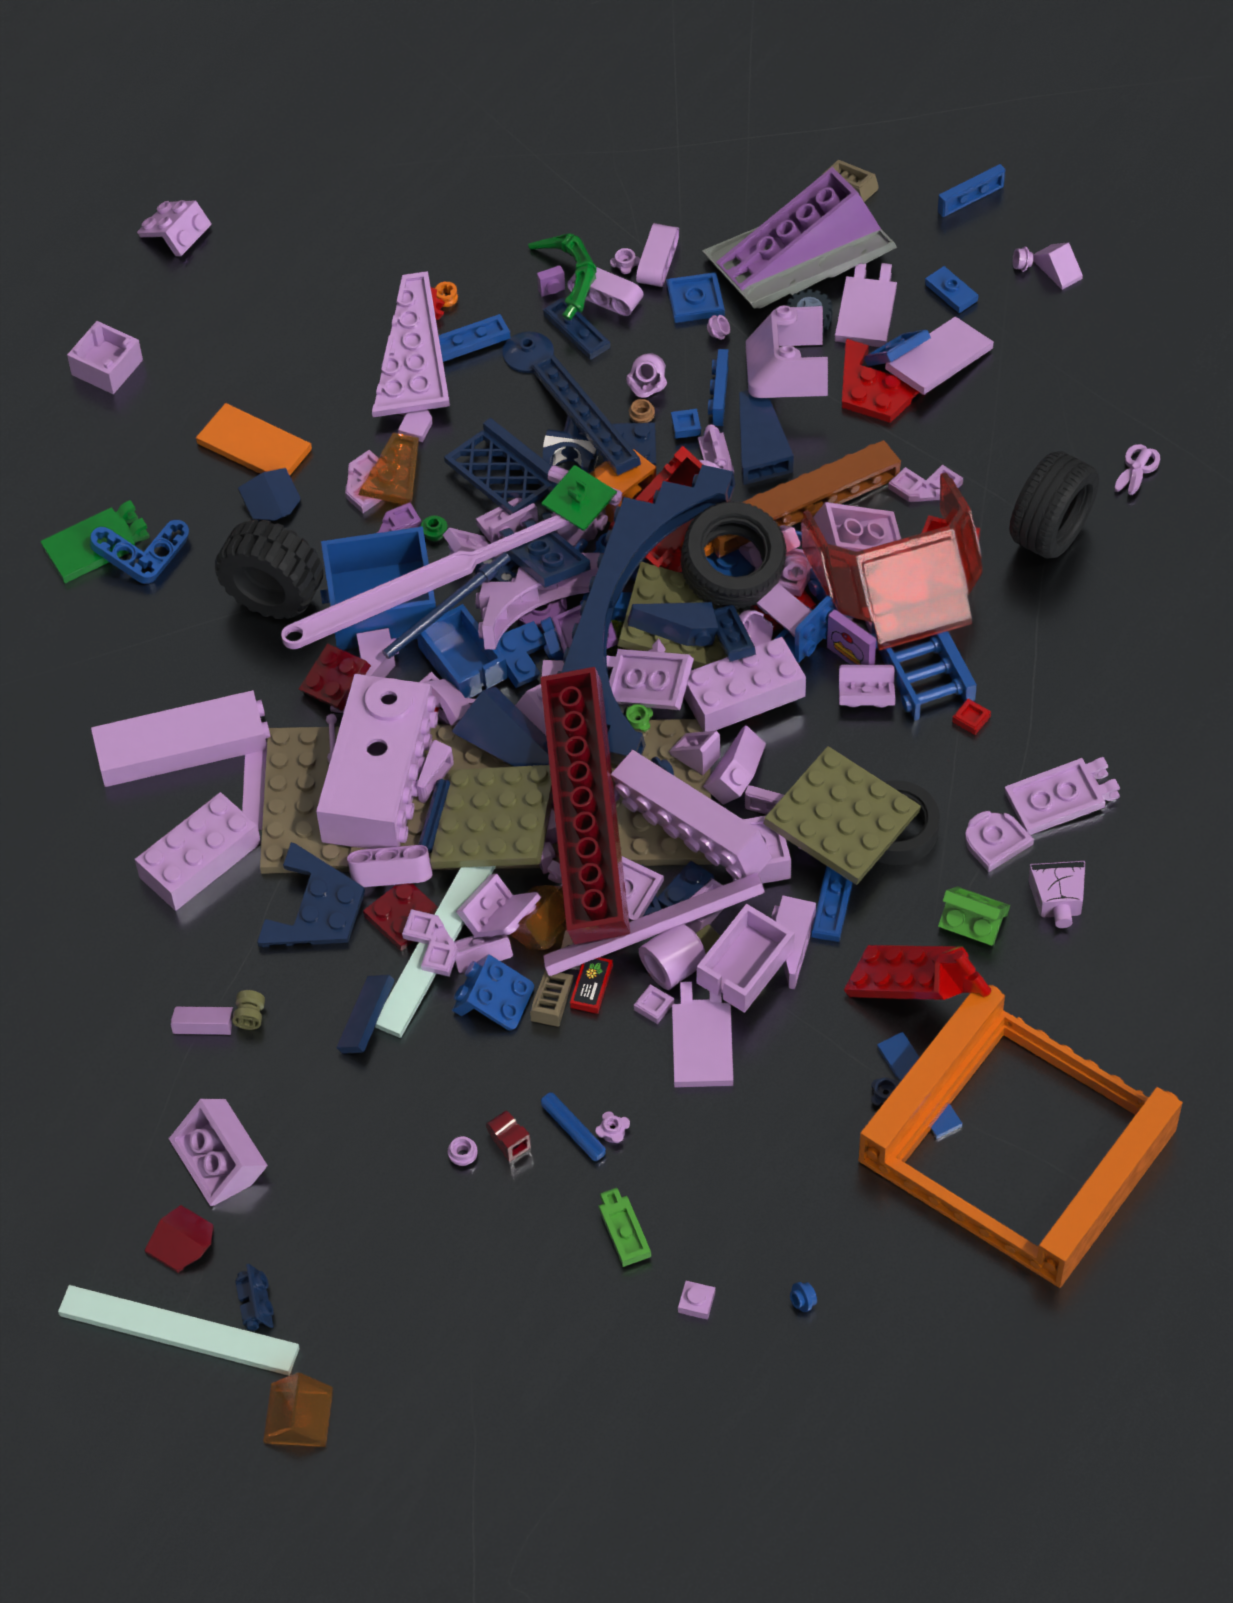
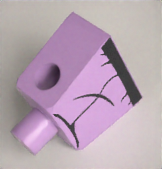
(1058, 890)

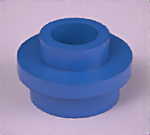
(803, 1296)

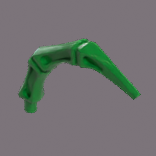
(584, 272)

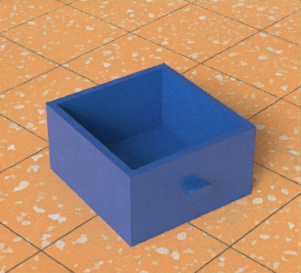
(367, 562)

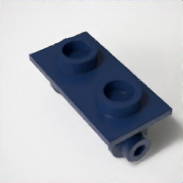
(253, 1286)

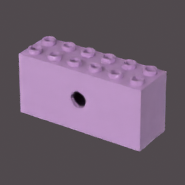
(377, 763)

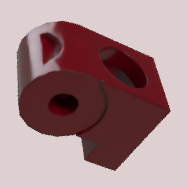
(508, 1134)

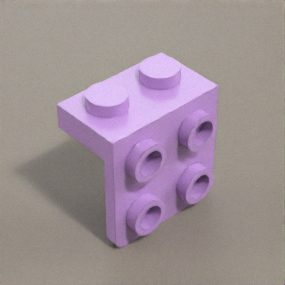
(177, 223)
(494, 909)

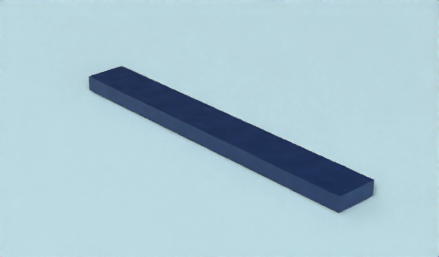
(586, 415)

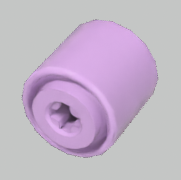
(672, 955)

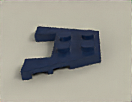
(326, 907)

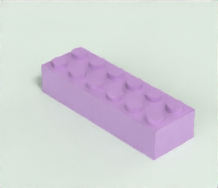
(690, 816)

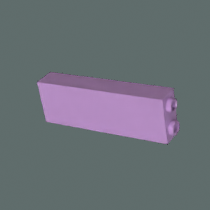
(180, 738)

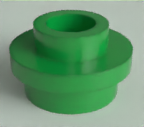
(434, 533)

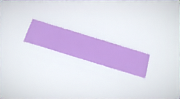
(254, 786)

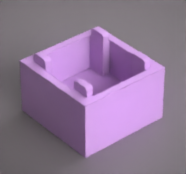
(105, 357)
(780, 865)

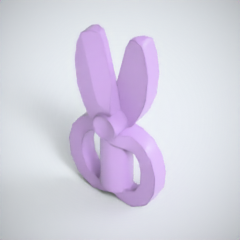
(1137, 467)

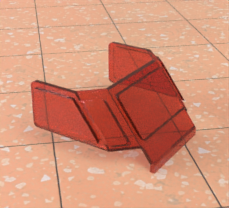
(907, 584)

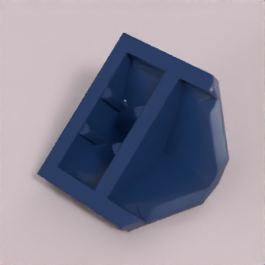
(270, 495)

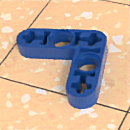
(148, 557)

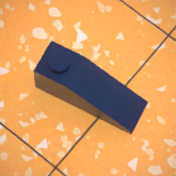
(680, 622)

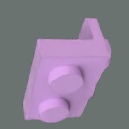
(498, 519)
(866, 685)

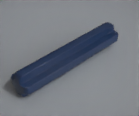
(434, 814)

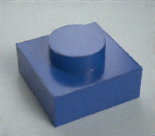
(686, 423)

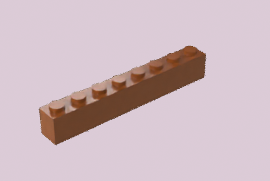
(830, 483)

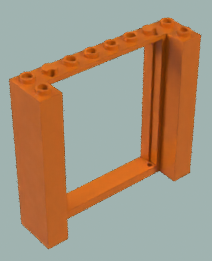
(941, 1076)

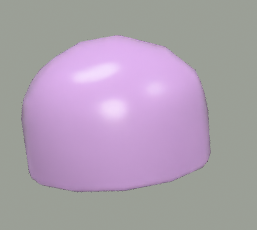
(757, 626)

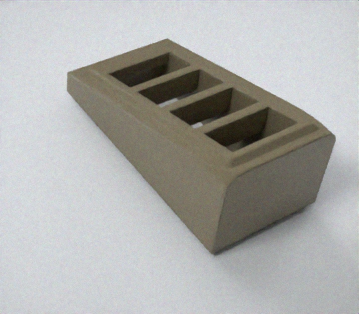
(867, 181)
(546, 1015)

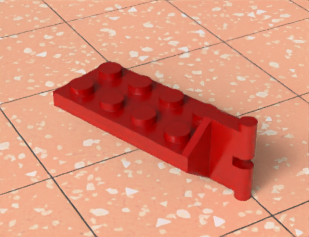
(915, 973)

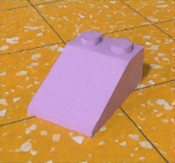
(856, 526)

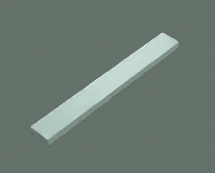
(414, 981)
(179, 1330)

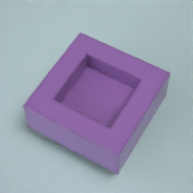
(551, 281)

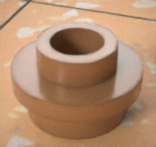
(641, 411)

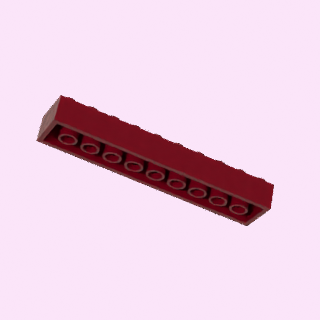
(584, 806)

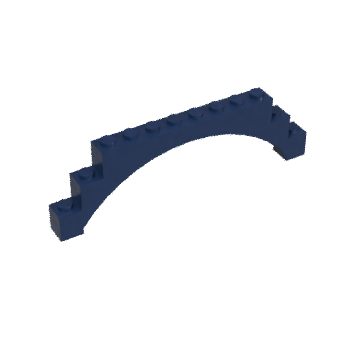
(635, 533)

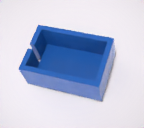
(459, 653)

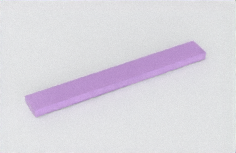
(657, 923)

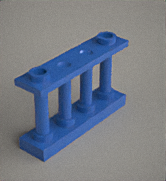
(951, 664)

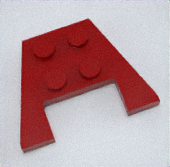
(872, 390)

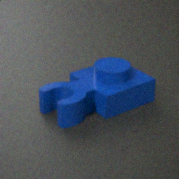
(553, 647)

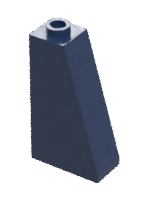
(762, 440)
(503, 730)

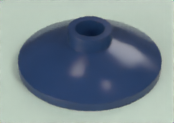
(525, 350)

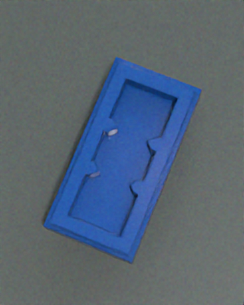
(951, 289)

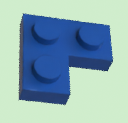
(516, 647)

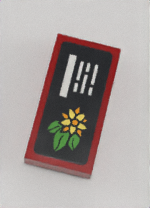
(591, 985)

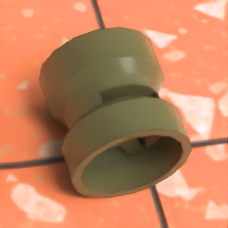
(249, 1005)

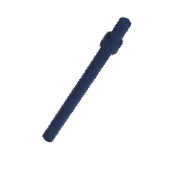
(485, 573)

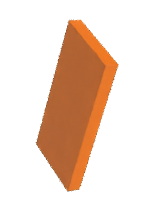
(252, 441)

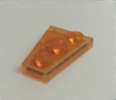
(394, 472)

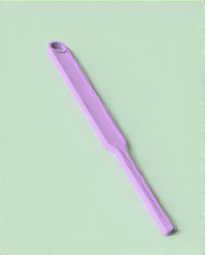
(409, 586)

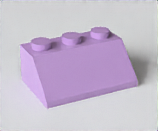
(217, 1150)

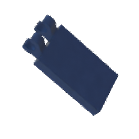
(547, 557)

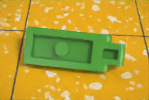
(623, 1227)

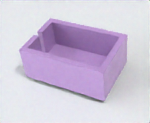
(745, 957)

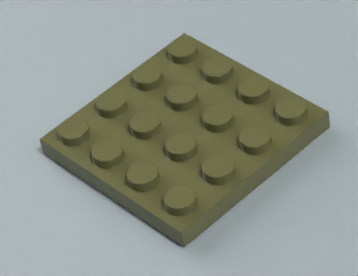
(665, 586)
(842, 815)
(494, 817)

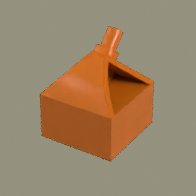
(629, 483)

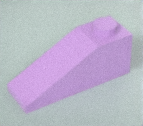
(736, 767)
(798, 917)

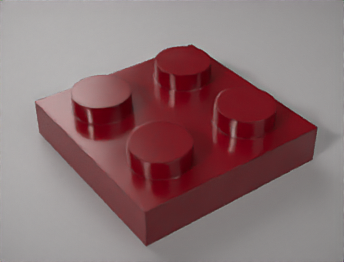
(333, 676)
(392, 910)

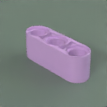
(657, 255)
(612, 292)
(390, 865)

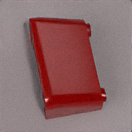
(678, 471)

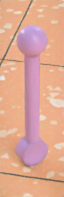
(331, 720)

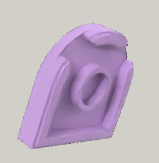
(995, 838)

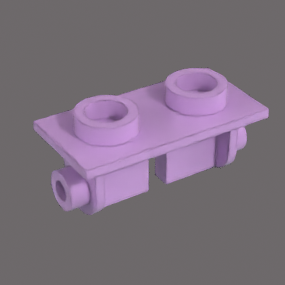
(715, 448)

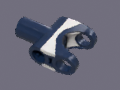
(569, 446)

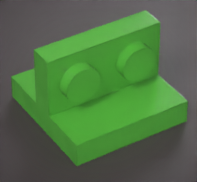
(972, 914)

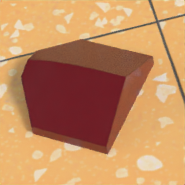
(180, 1238)

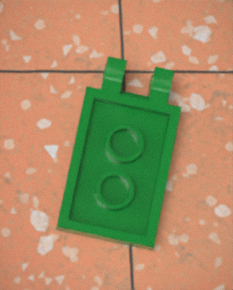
(71, 548)

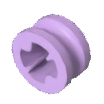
(795, 561)

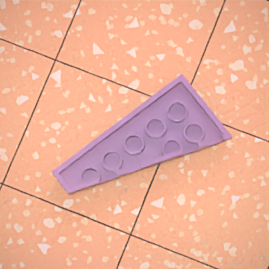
(413, 358)

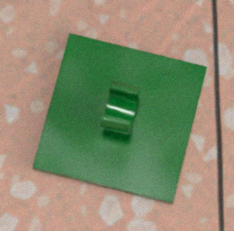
(579, 498)

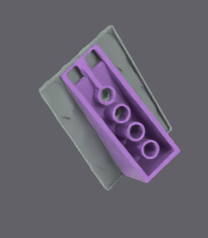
(802, 243)

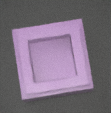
(653, 1004)

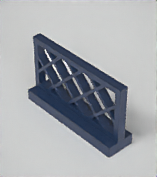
(522, 458)

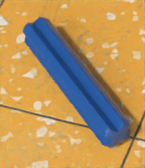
(573, 1126)

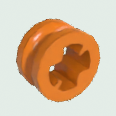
(449, 288)

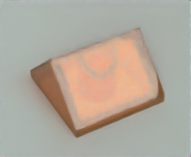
(298, 1411)

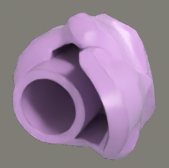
(647, 375)

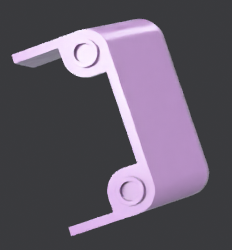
(781, 370)

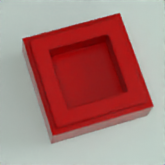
(971, 716)

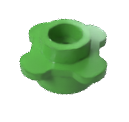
(639, 711)

